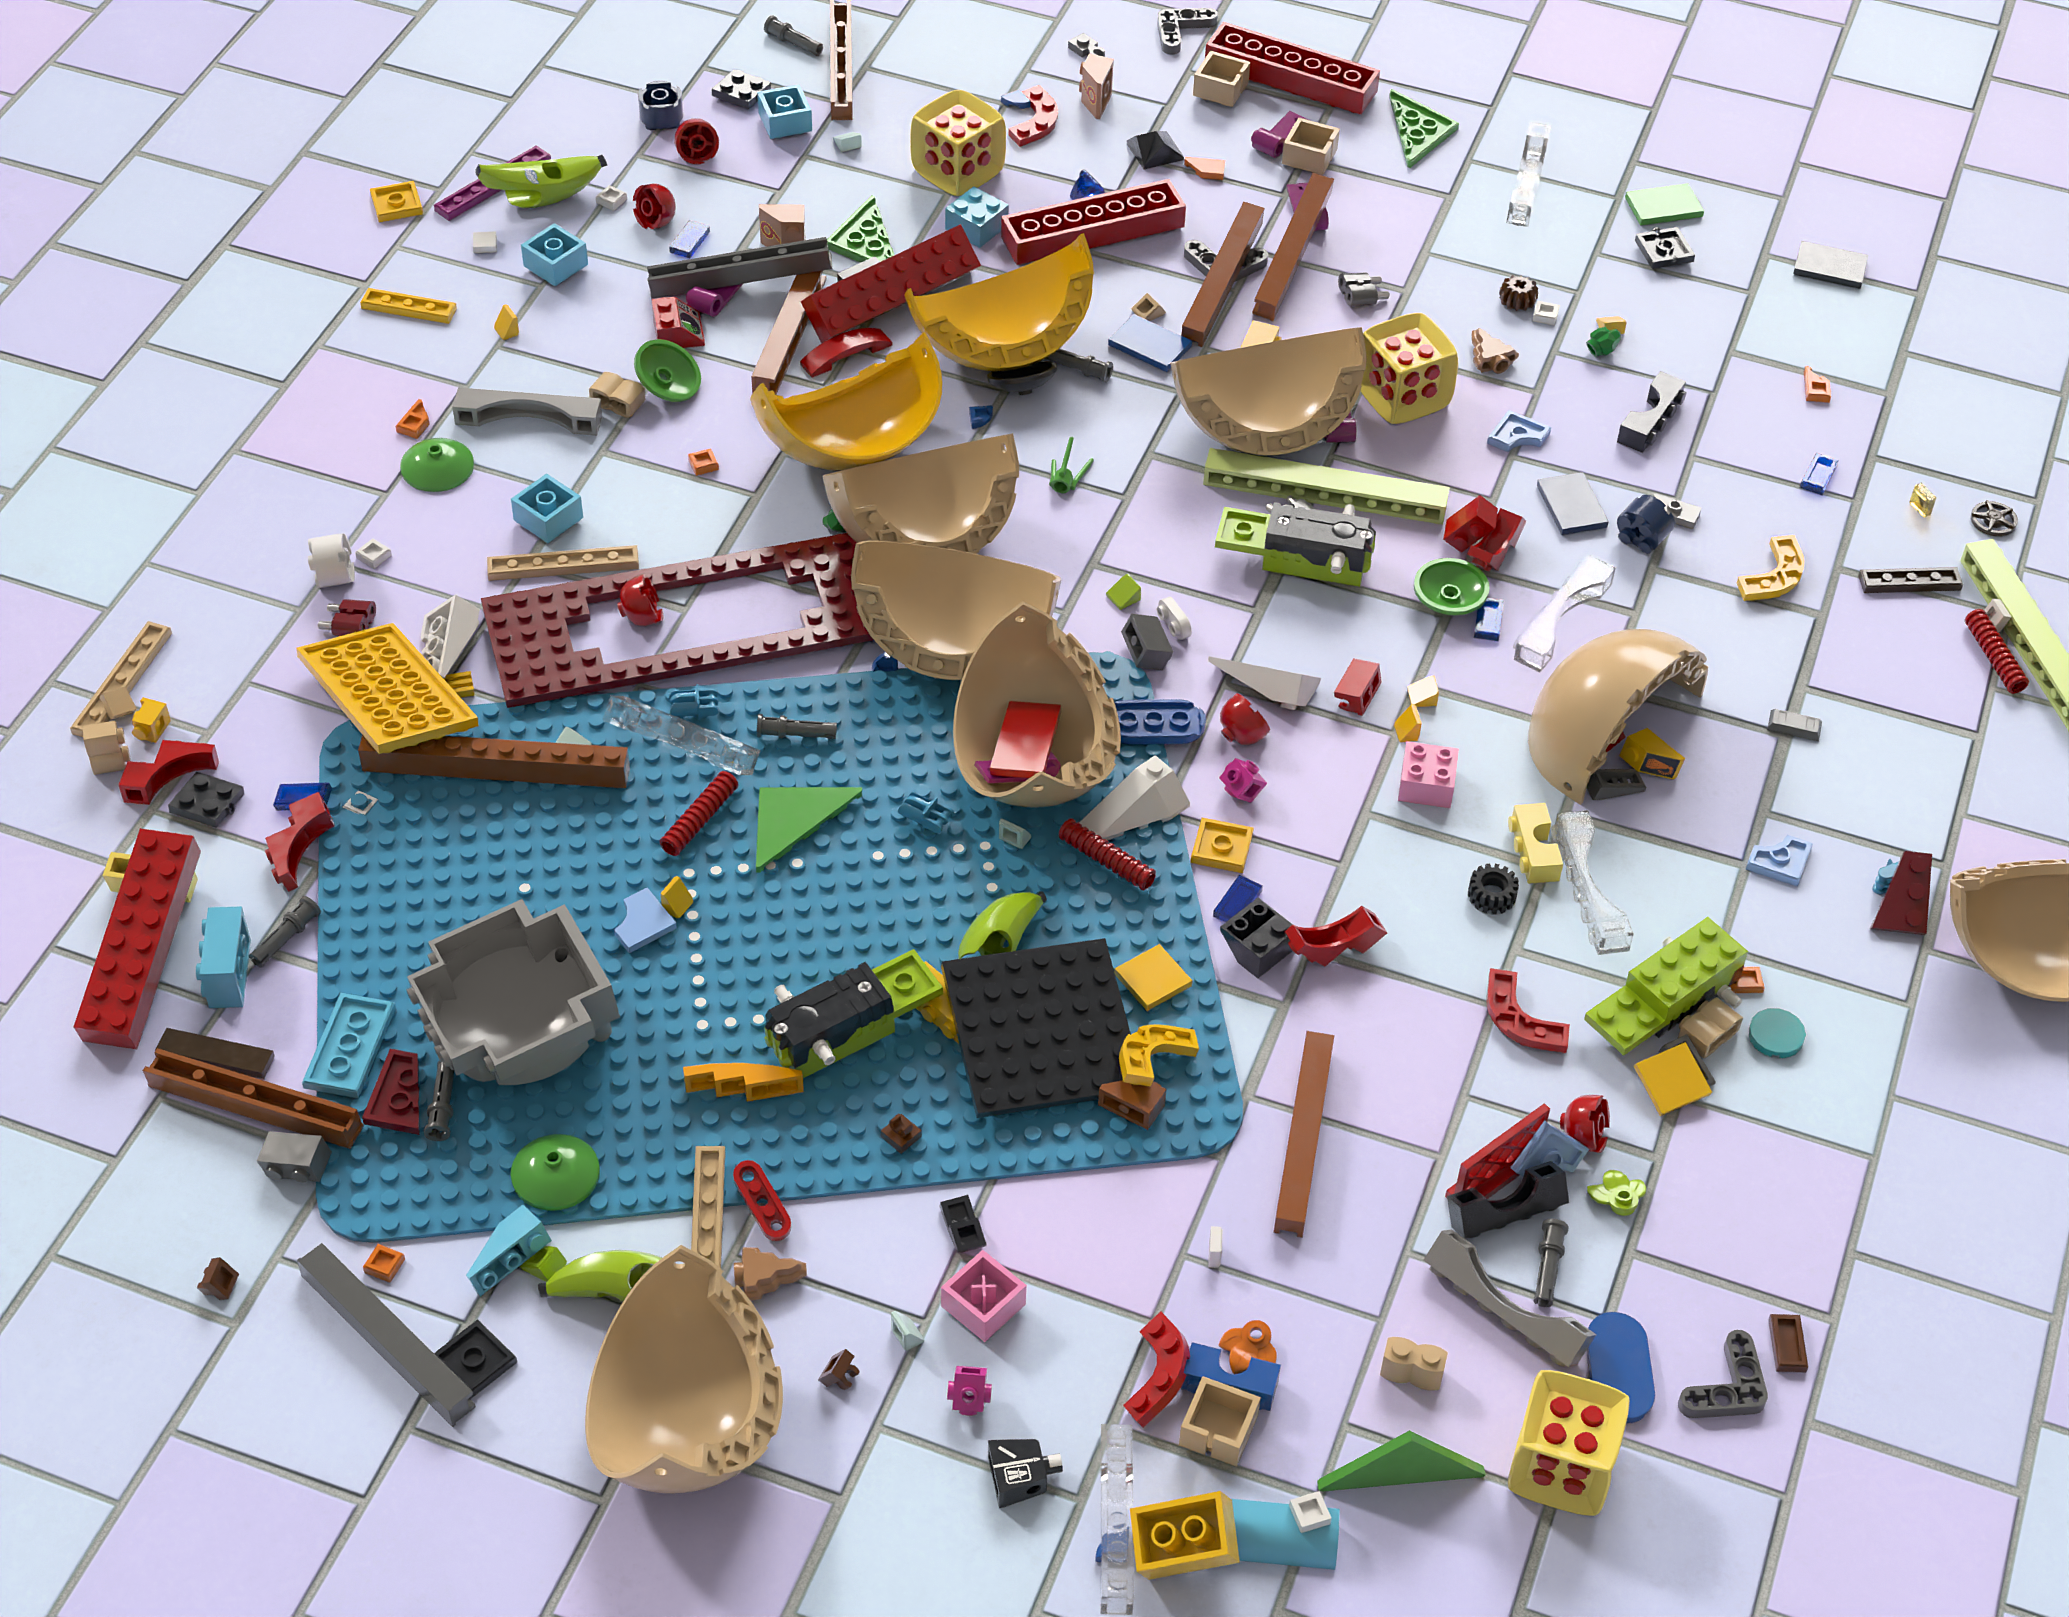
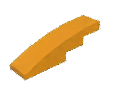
(754, 1080)

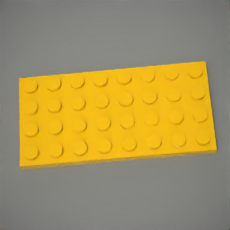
(387, 688)

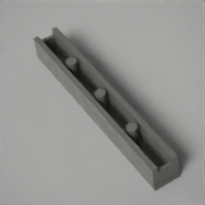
(739, 267)
(386, 1334)

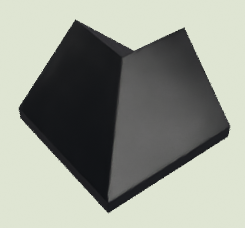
(1154, 149)

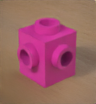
(1242, 780)
(972, 1380)

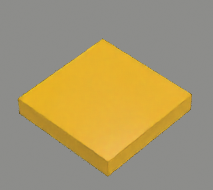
(396, 201)
(1222, 845)
(1153, 977)
(1672, 1079)

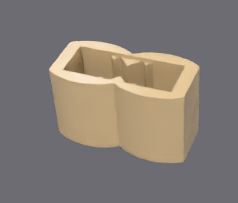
(618, 394)
(105, 747)
(1710, 1026)
(1413, 1363)

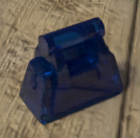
(1085, 186)

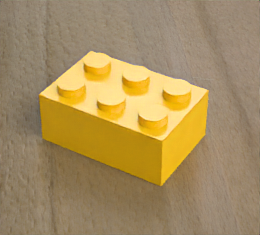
(1184, 1535)

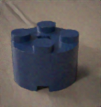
(660, 105)
(1645, 523)

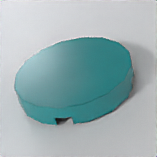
(1777, 1033)

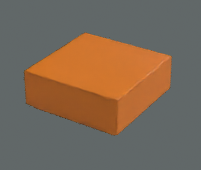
(703, 462)
(383, 1263)

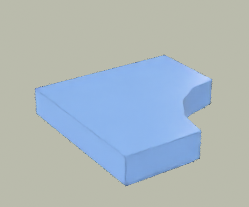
(1517, 431)
(1782, 861)
(644, 921)
(1550, 1145)

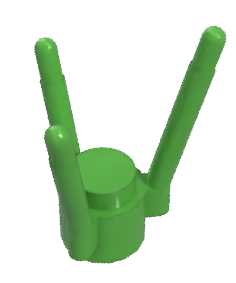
(1062, 479)

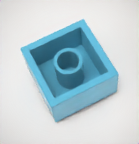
(784, 111)
(978, 215)
(554, 254)
(547, 508)

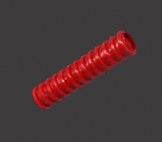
(1996, 651)
(699, 813)
(1107, 854)

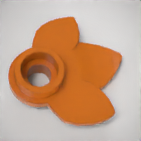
(1244, 1346)

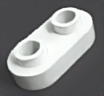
(1174, 617)

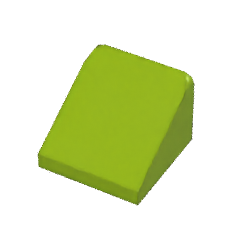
(1124, 592)
(544, 1263)

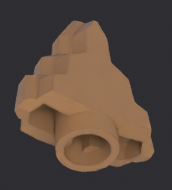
(1491, 352)
(765, 1272)

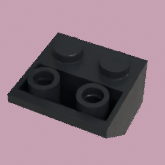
(1257, 937)

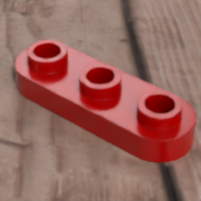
(759, 1189)

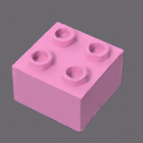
(1428, 774)
(983, 1295)

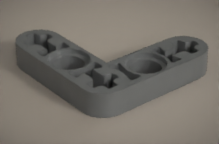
(1199, 19)
(1198, 252)
(1737, 1391)

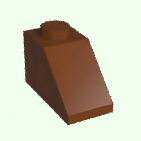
(1133, 1102)

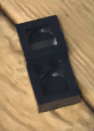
(962, 1224)

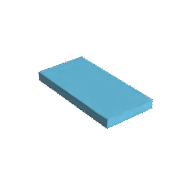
(349, 1045)

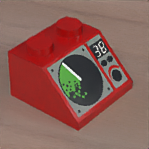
(677, 322)

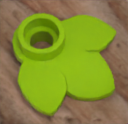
(1618, 1192)

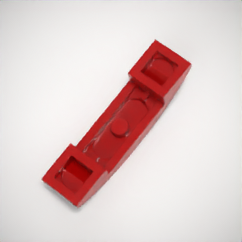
(843, 345)

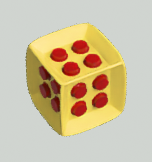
(958, 142)
(1408, 368)
(1569, 1442)

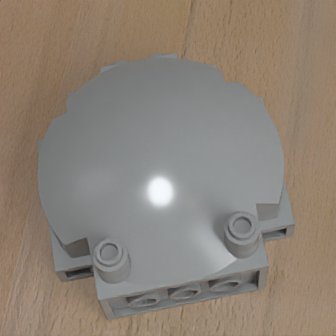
(513, 996)

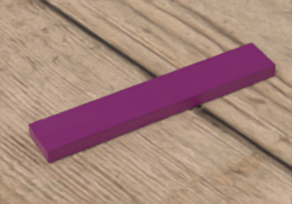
(477, 192)

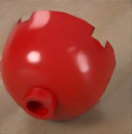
(696, 141)
(653, 206)
(640, 602)
(1242, 722)
(1586, 1121)

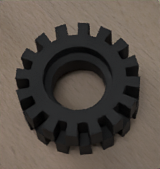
(1493, 900)

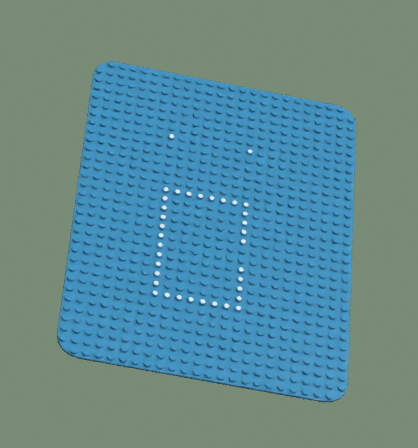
(845, 895)

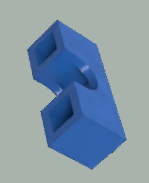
(1258, 1379)

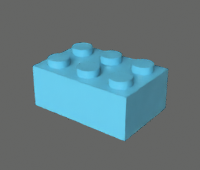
(224, 957)

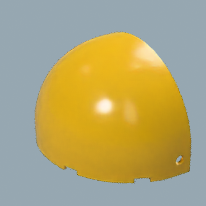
(1011, 316)
(860, 416)

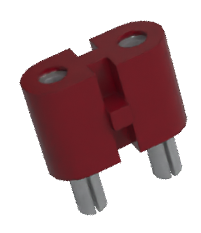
(349, 617)

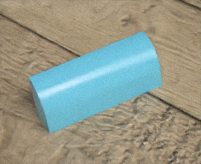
(1271, 1535)

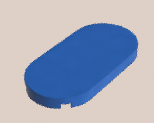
(1159, 721)
(1622, 1360)

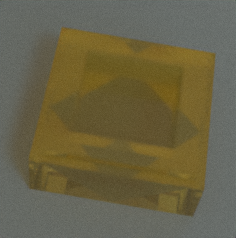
(1922, 499)

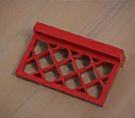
(1491, 1166)

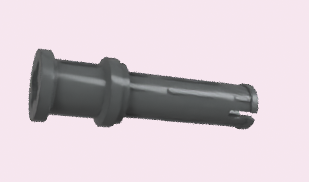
(786, 33)
(1087, 365)
(783, 726)
(292, 923)
(440, 1109)
(1551, 1251)

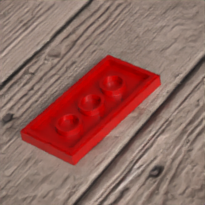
(1025, 739)

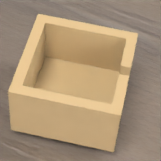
(1221, 78)
(1310, 146)
(1219, 1421)

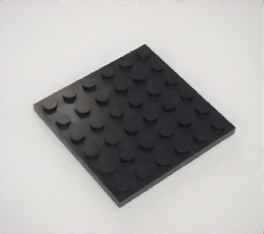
(1037, 1025)

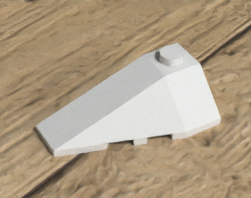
(447, 632)
(1277, 685)
(1141, 798)

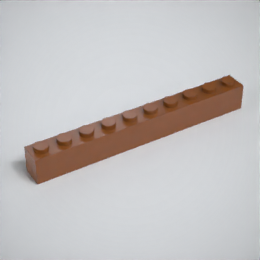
(504, 761)

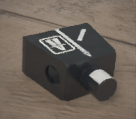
(1020, 1469)

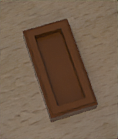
(1788, 1343)

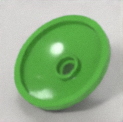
(667, 370)
(437, 464)
(1451, 586)
(556, 1183)

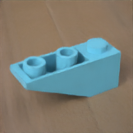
(508, 1247)

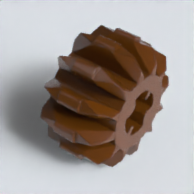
(1518, 293)

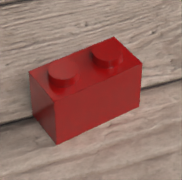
(1470, 523)

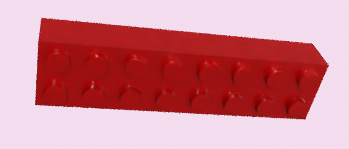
(1298, 68)
(1101, 218)
(885, 283)
(137, 939)

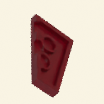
(1907, 897)
(396, 1094)

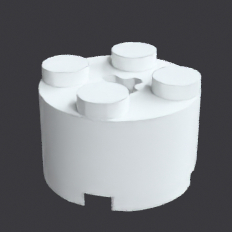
(331, 560)

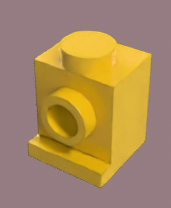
(150, 720)

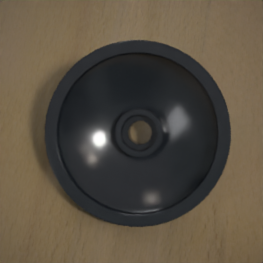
(1023, 379)

